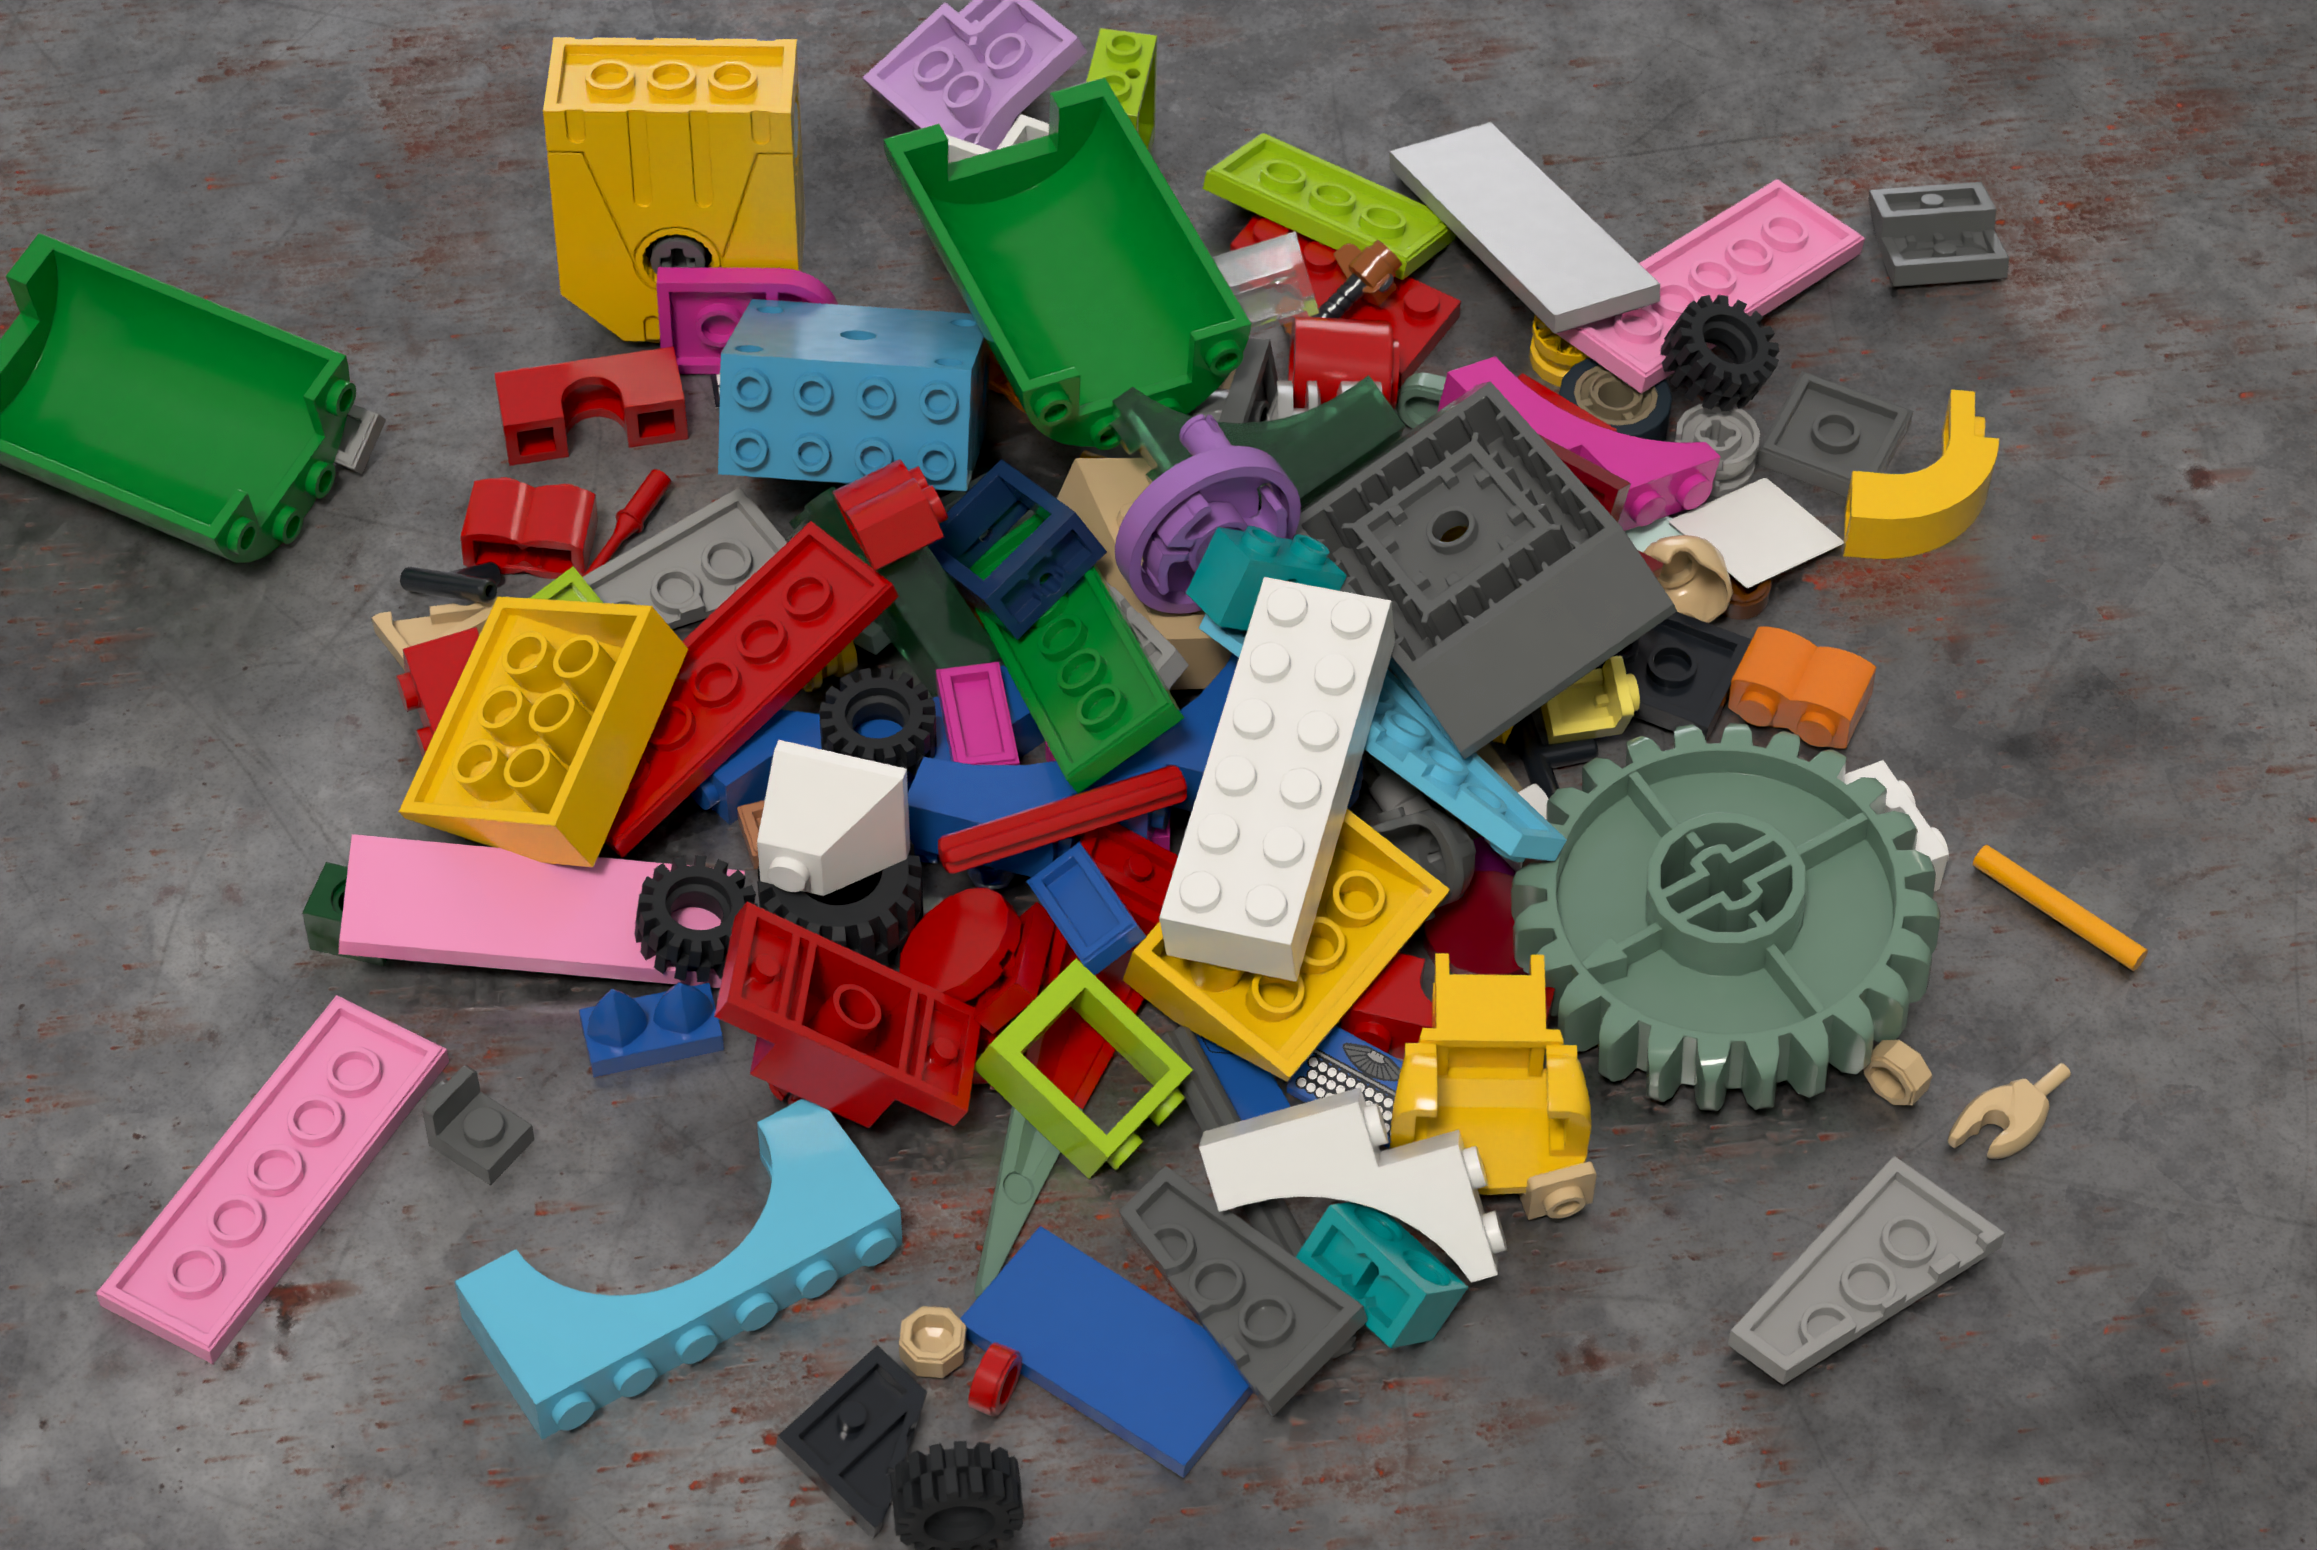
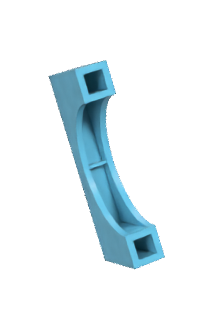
(581, 1350)

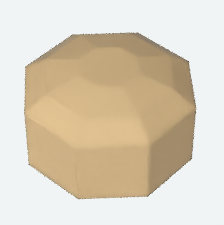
(1898, 1072)
(932, 1342)

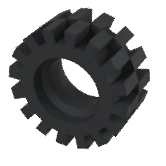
(1704, 371)
(882, 700)
(684, 888)
(957, 1497)

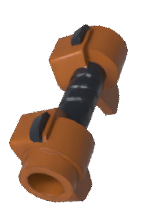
(1368, 278)

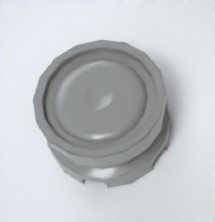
(1731, 435)

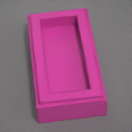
(976, 715)

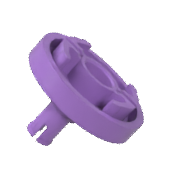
(1188, 502)

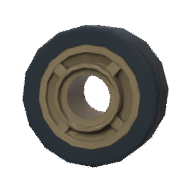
(1616, 402)

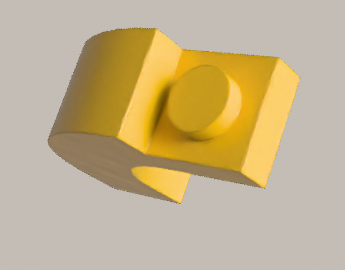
(1926, 508)

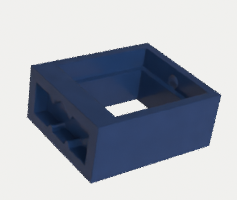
(1013, 590)

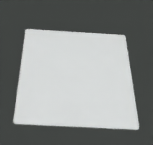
(1758, 531)

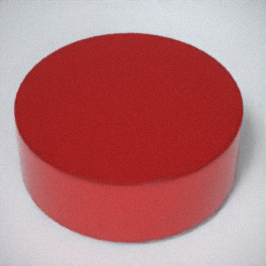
(995, 1379)

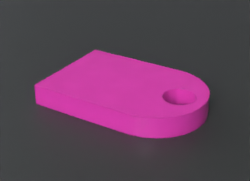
(705, 304)

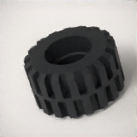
(871, 926)

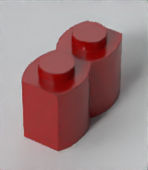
(891, 513)
(529, 527)

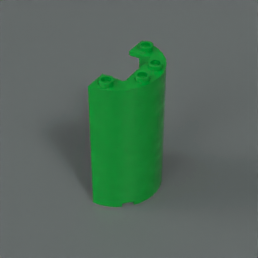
(1077, 266)
(166, 403)

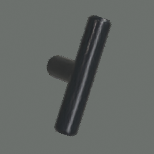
(470, 583)
(1541, 758)

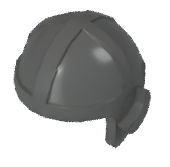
(1435, 844)

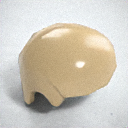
(1693, 575)

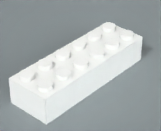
(1278, 779)

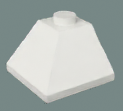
(830, 819)

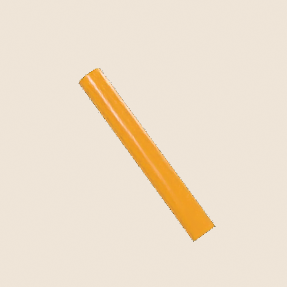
(2060, 907)

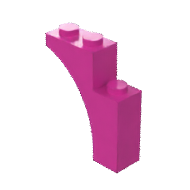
(1661, 473)

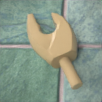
(2015, 1107)

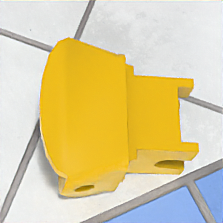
(1487, 1078)

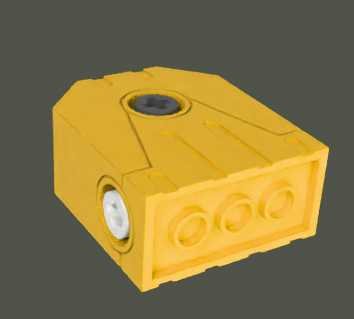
(670, 163)

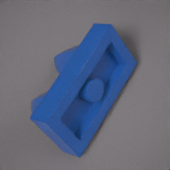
(650, 1029)

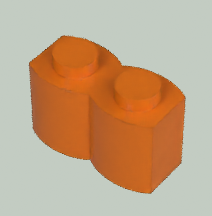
(1801, 687)

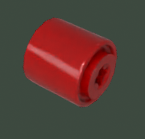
(1341, 351)

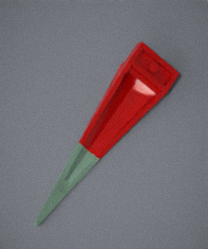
(1071, 1049)

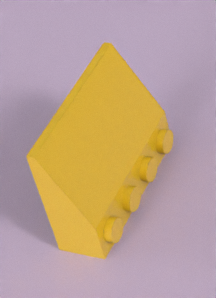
(547, 727)
(1364, 918)

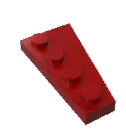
(1415, 310)

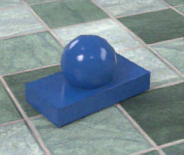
(1086, 909)

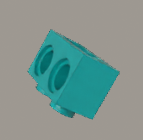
(1385, 1270)

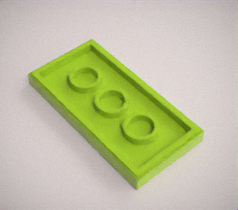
(1327, 202)

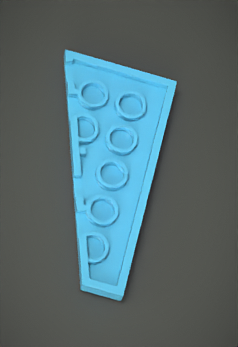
(1421, 754)

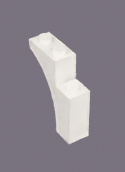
(1334, 1153)

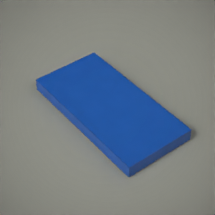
(1110, 1350)

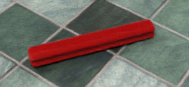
(1062, 819)

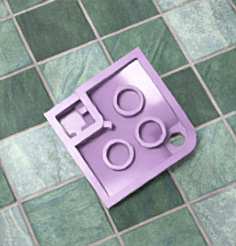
(975, 68)

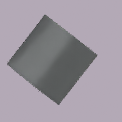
(1937, 234)

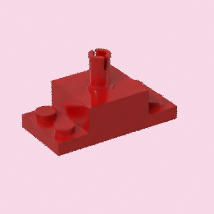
(844, 1024)

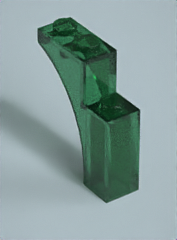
(1309, 446)
(928, 618)

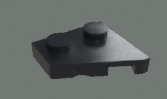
(858, 1436)

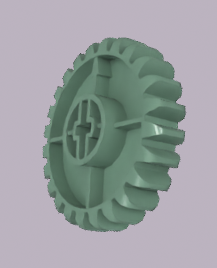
(1728, 916)

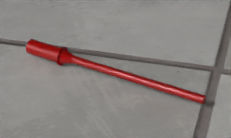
(634, 514)

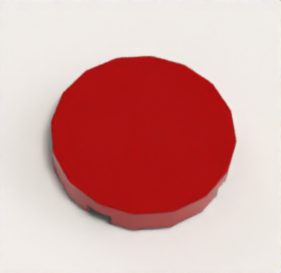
(962, 943)

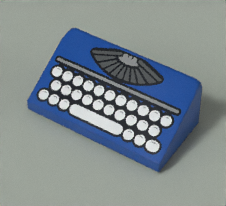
(1345, 1064)

